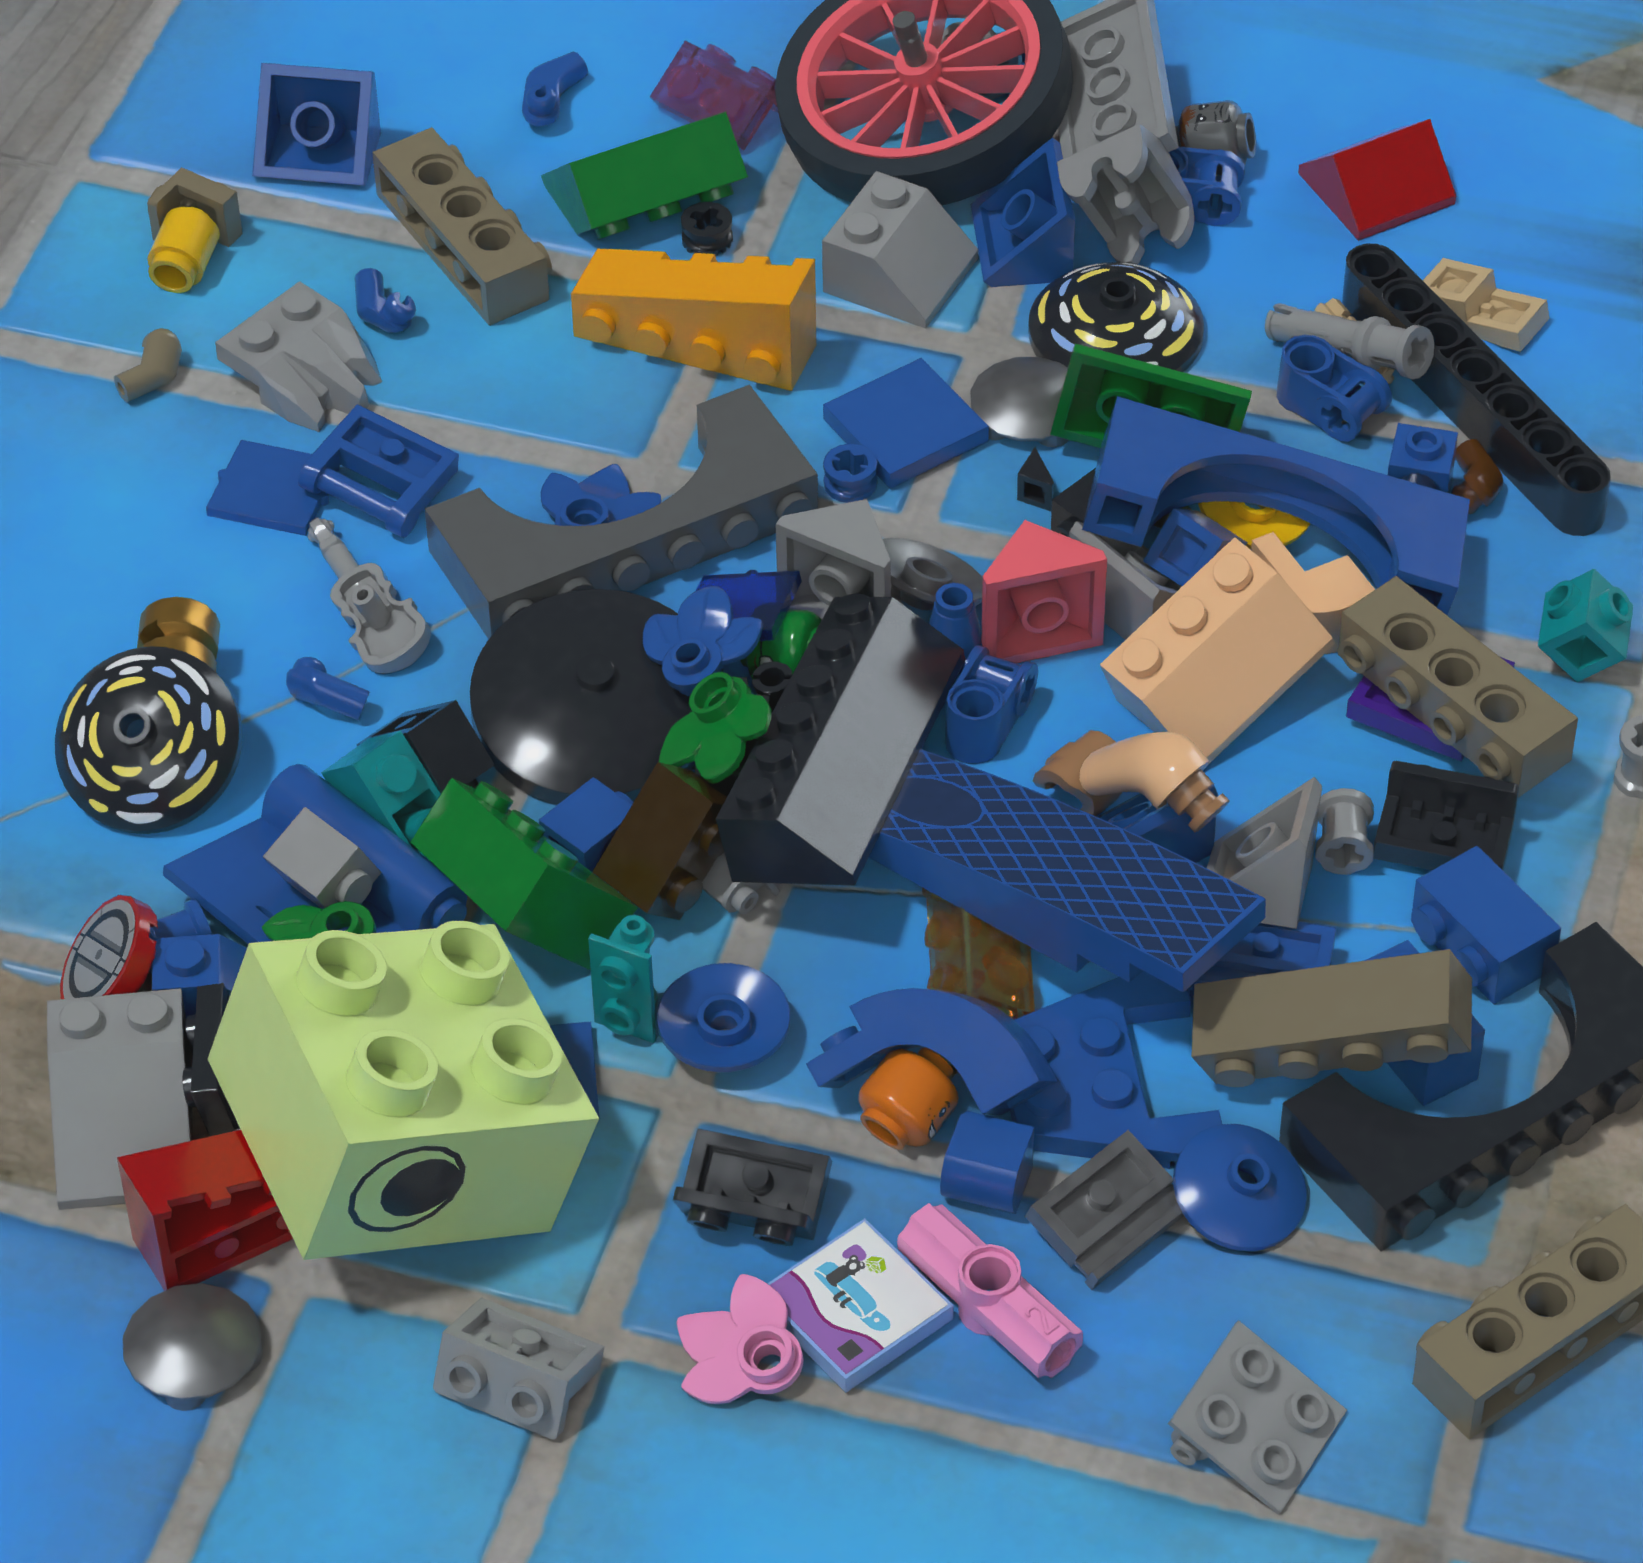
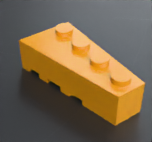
(702, 312)

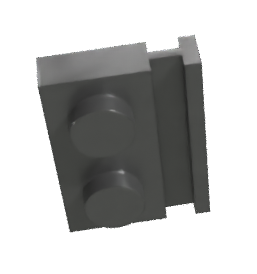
(1108, 1209)

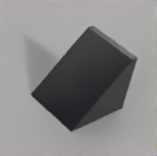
(1035, 483)

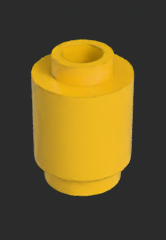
(182, 249)

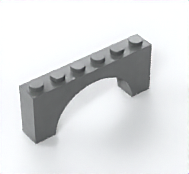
(734, 498)

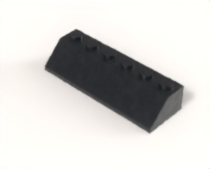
(838, 745)

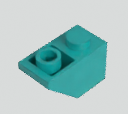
(386, 783)

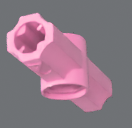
(1011, 1312)

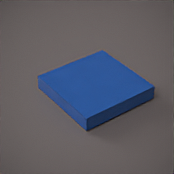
(907, 421)

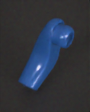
(547, 84)

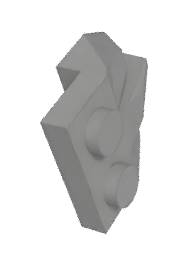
(301, 357)

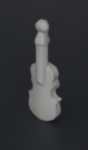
(387, 630)

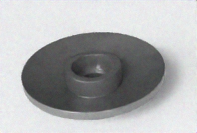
(923, 568)

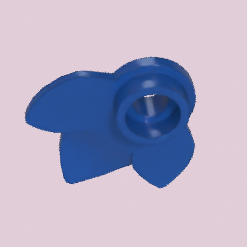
(595, 500)
(699, 638)

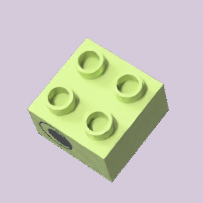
(400, 1089)

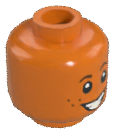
(908, 1098)

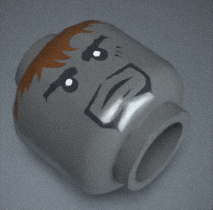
(1217, 127)

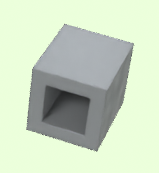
(321, 862)

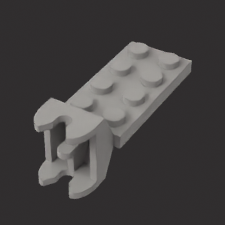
(1122, 130)

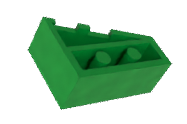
(517, 872)

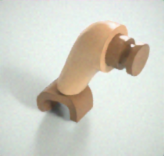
(1157, 765)

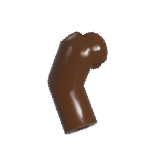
(1481, 475)

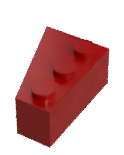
(199, 1208)

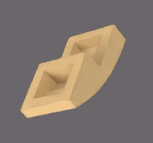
(1491, 313)

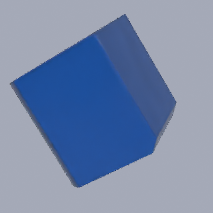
(988, 1162)

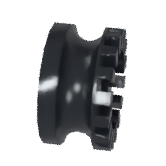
(712, 238)

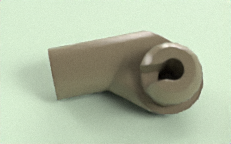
(157, 366)

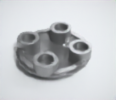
(1020, 399)
(192, 1343)

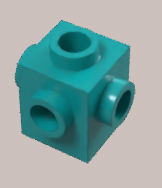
(1585, 625)

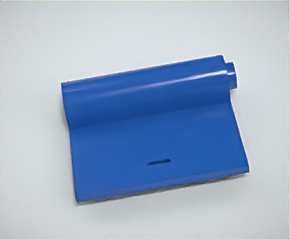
(246, 891)

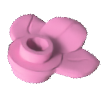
(734, 1342)

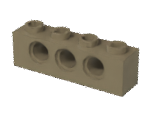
(462, 225)
(1456, 686)
(1533, 1350)

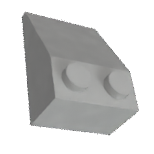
(114, 1087)

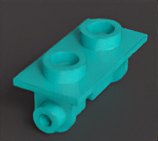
(624, 979)

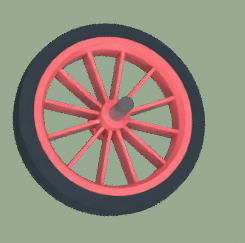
(922, 87)

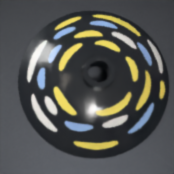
(1117, 311)
(176, 761)

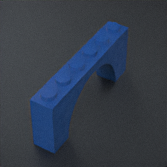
(1171, 461)

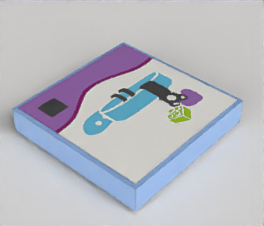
(859, 1305)

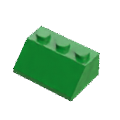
(648, 176)
(1098, 377)

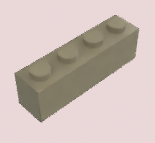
(1332, 1018)

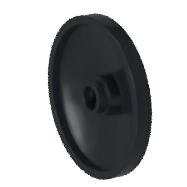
(574, 695)

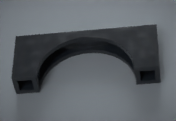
(1406, 1168)

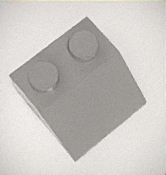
(896, 251)

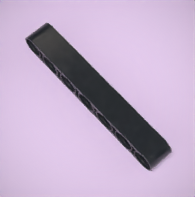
(1484, 394)

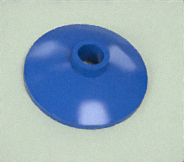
(723, 998)
(1227, 1207)

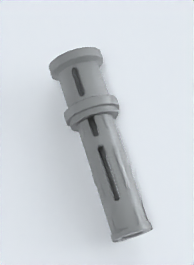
(1367, 341)

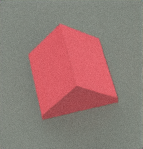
(1043, 596)

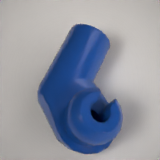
(378, 310)

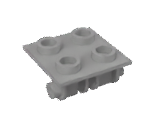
(1255, 1418)

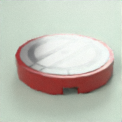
(111, 950)

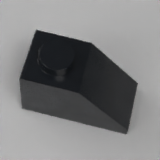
(442, 743)

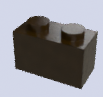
(665, 843)

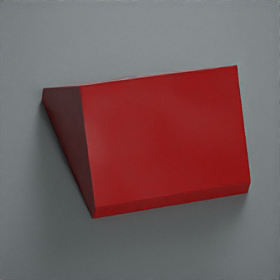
(1383, 179)

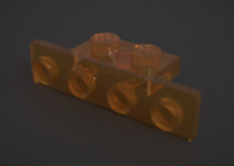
(977, 960)

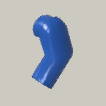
(312, 684)

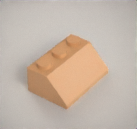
(1217, 651)

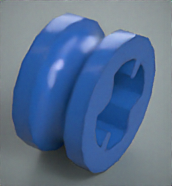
(839, 481)

